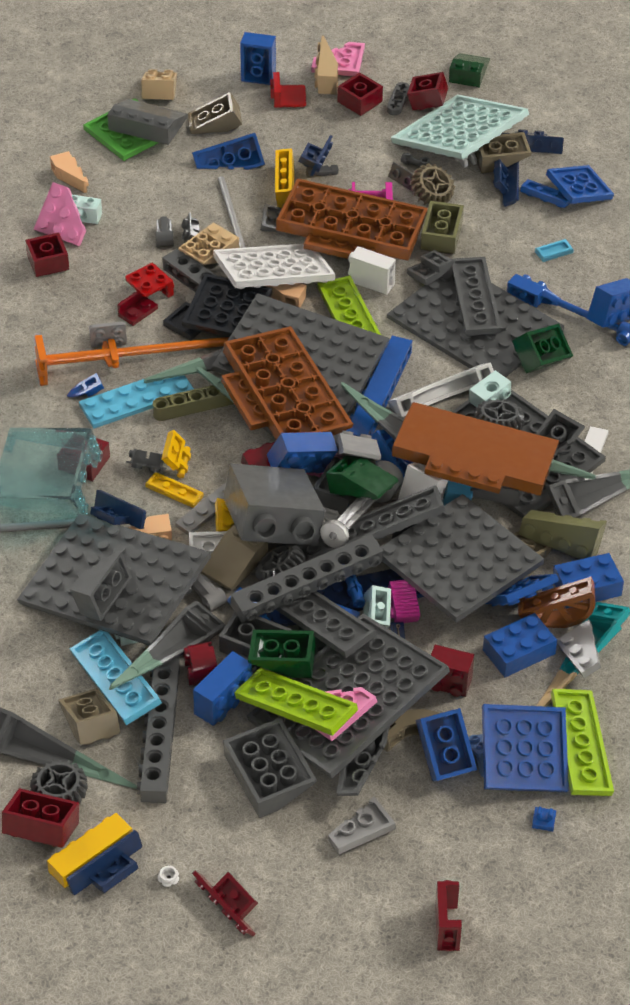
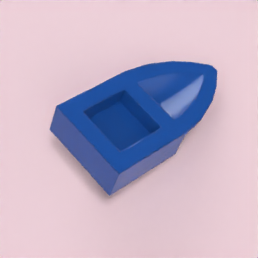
(88, 386)

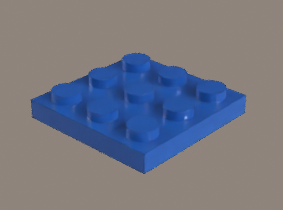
(579, 184)
(524, 588)

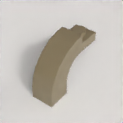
(405, 726)

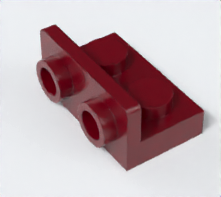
(135, 308)

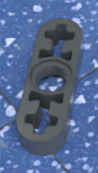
(397, 94)

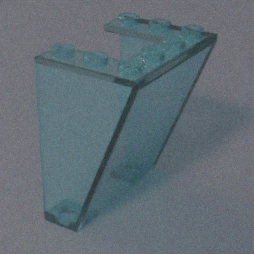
(46, 469)

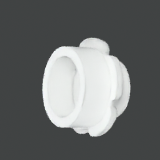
(168, 871)

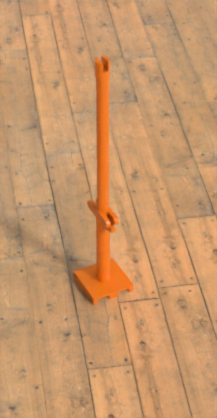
(111, 353)

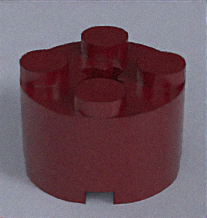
(200, 660)

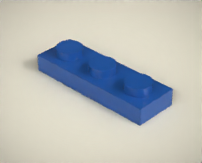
(544, 193)

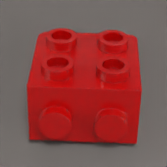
(287, 94)
(150, 280)

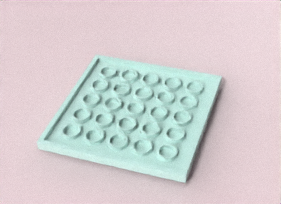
(460, 126)

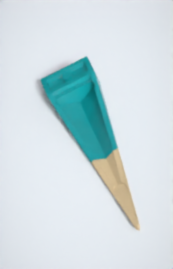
(606, 623)

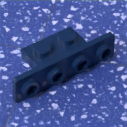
(542, 143)
(315, 156)
(507, 181)
(117, 510)
(108, 867)

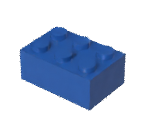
(257, 58)
(610, 303)
(303, 451)
(602, 570)
(519, 645)
(216, 694)
(446, 745)

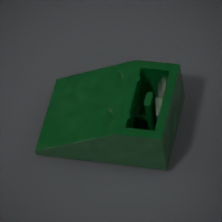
(359, 478)

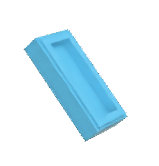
(554, 250)

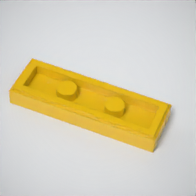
(174, 489)

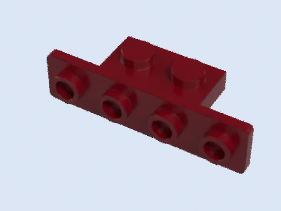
(232, 897)

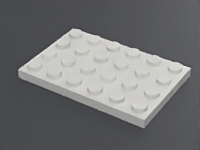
(273, 265)

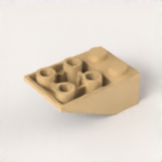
(327, 69)
(159, 84)
(209, 239)

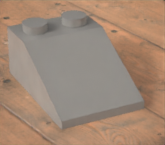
(357, 446)

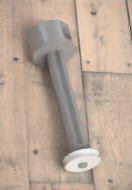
(336, 532)

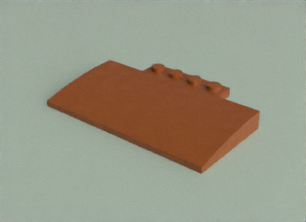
(344, 219)
(281, 385)
(474, 450)

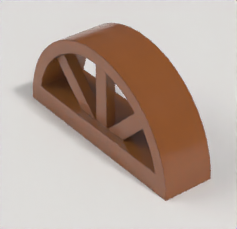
(566, 595)

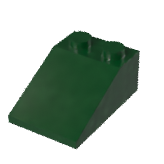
(468, 69)
(542, 348)
(284, 652)

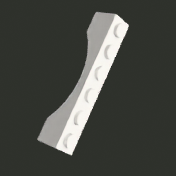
(441, 389)

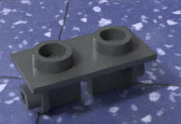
(400, 175)
(191, 228)
(139, 459)

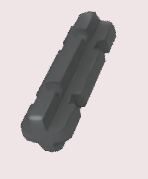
(325, 170)

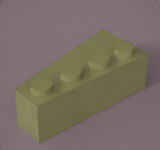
(564, 533)

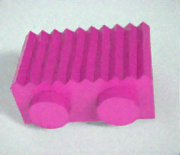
(403, 602)

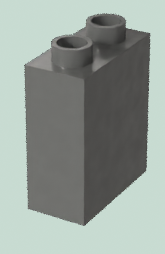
(273, 504)

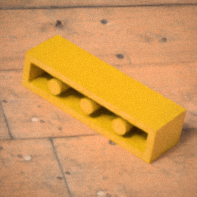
(283, 175)
(87, 847)

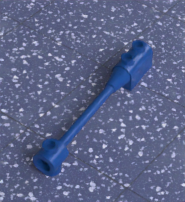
(538, 293)

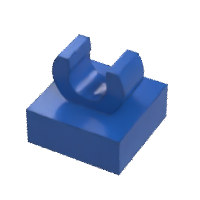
(544, 819)

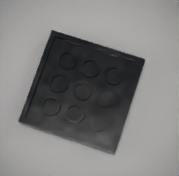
(220, 305)

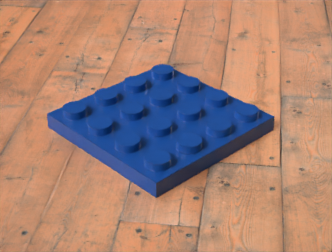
(525, 748)

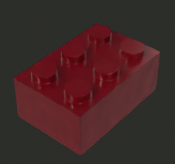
(40, 818)

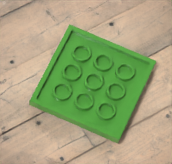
(120, 144)

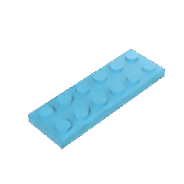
(129, 399)
(104, 664)

